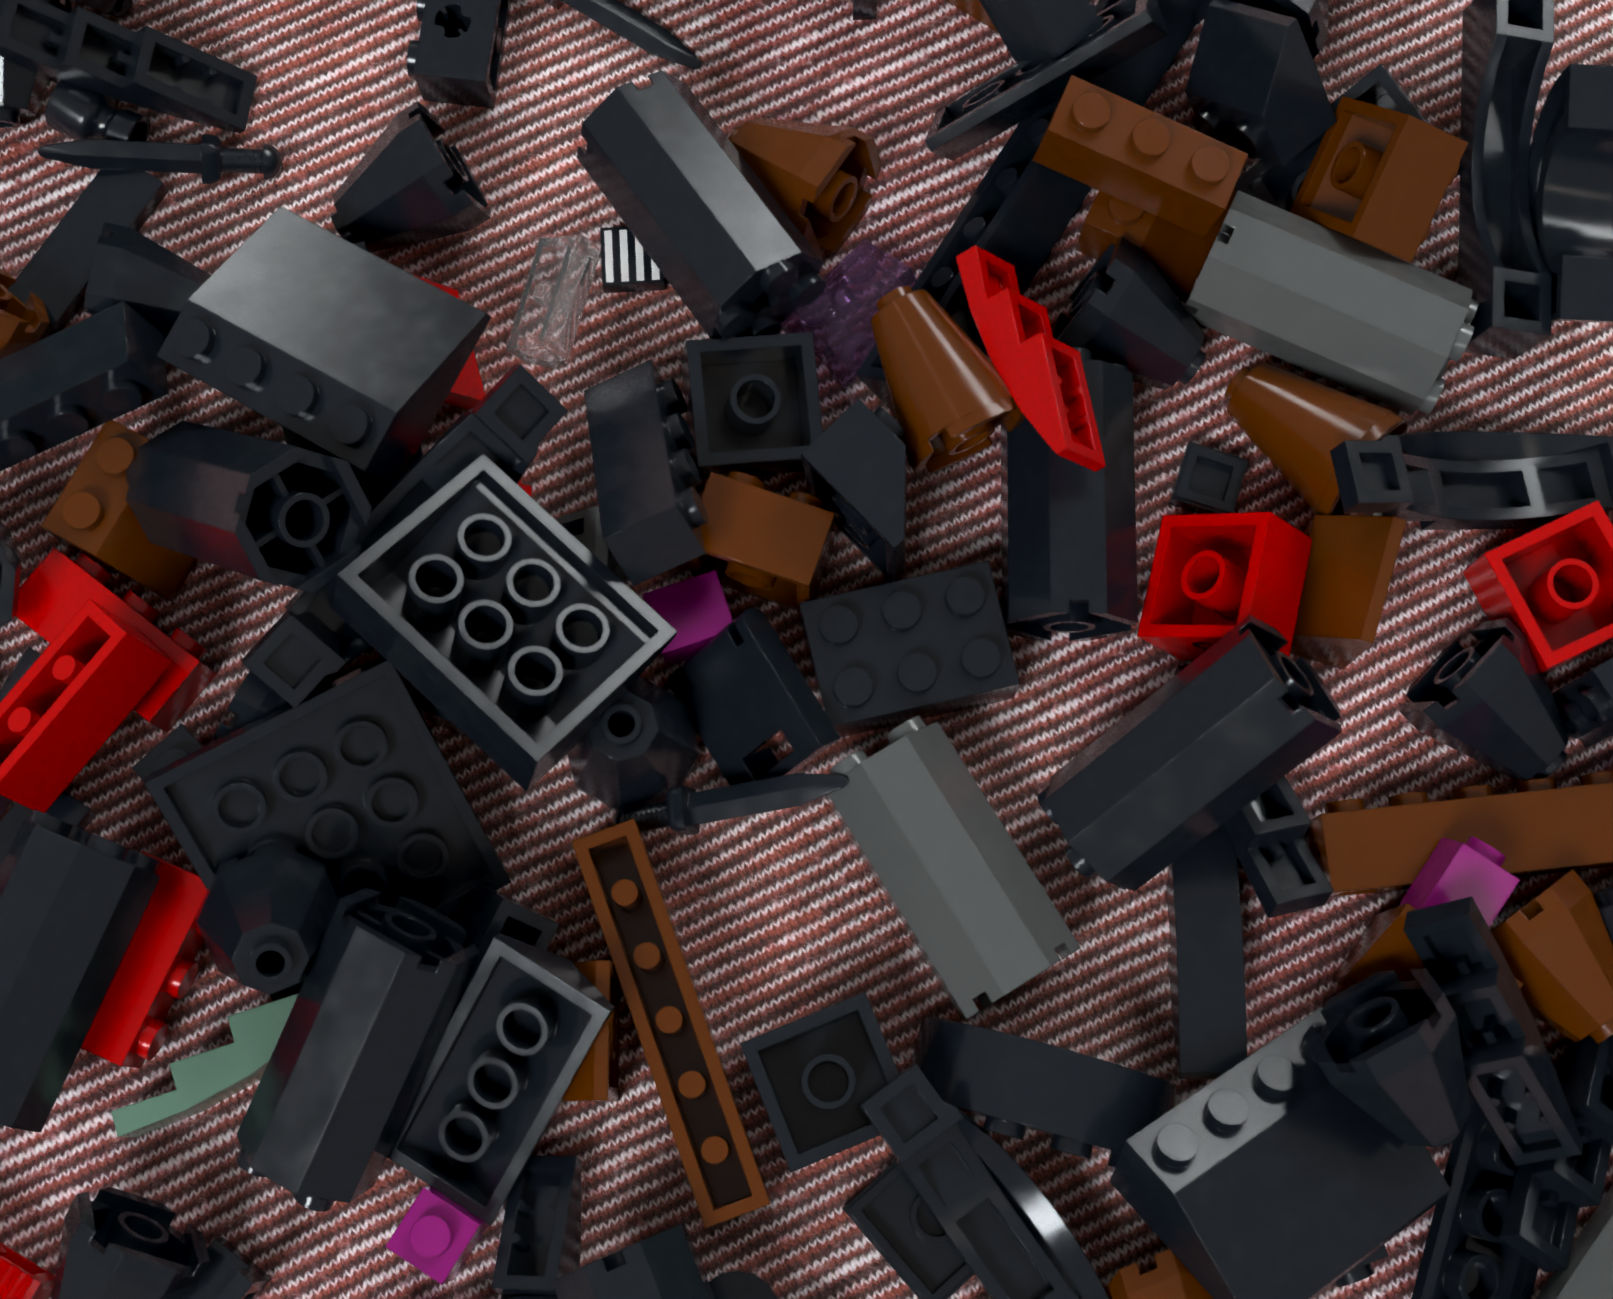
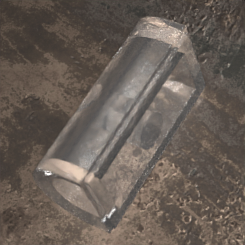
(553, 300)

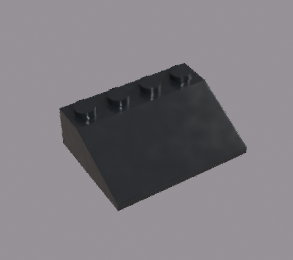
(327, 342)
(501, 619)
(1274, 1177)

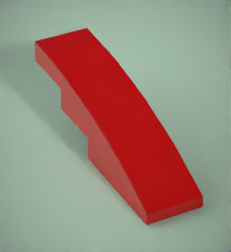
(1036, 368)

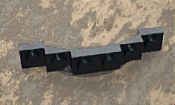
(1475, 477)
(310, 635)
(980, 1196)

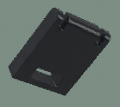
(746, 692)

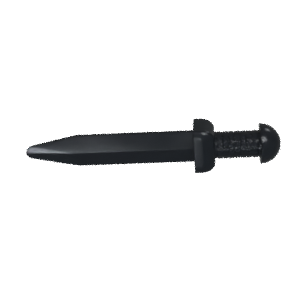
(635, 29)
(202, 158)
(688, 809)

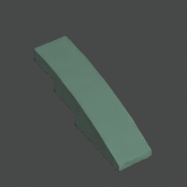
(211, 1075)

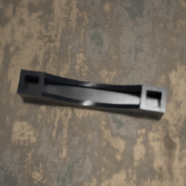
(1498, 256)

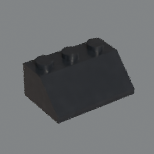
(862, 479)

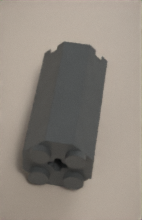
(1332, 305)
(949, 866)

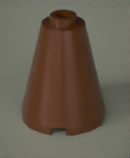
(938, 381)
(1299, 425)

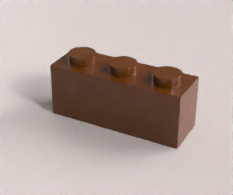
(1140, 156)

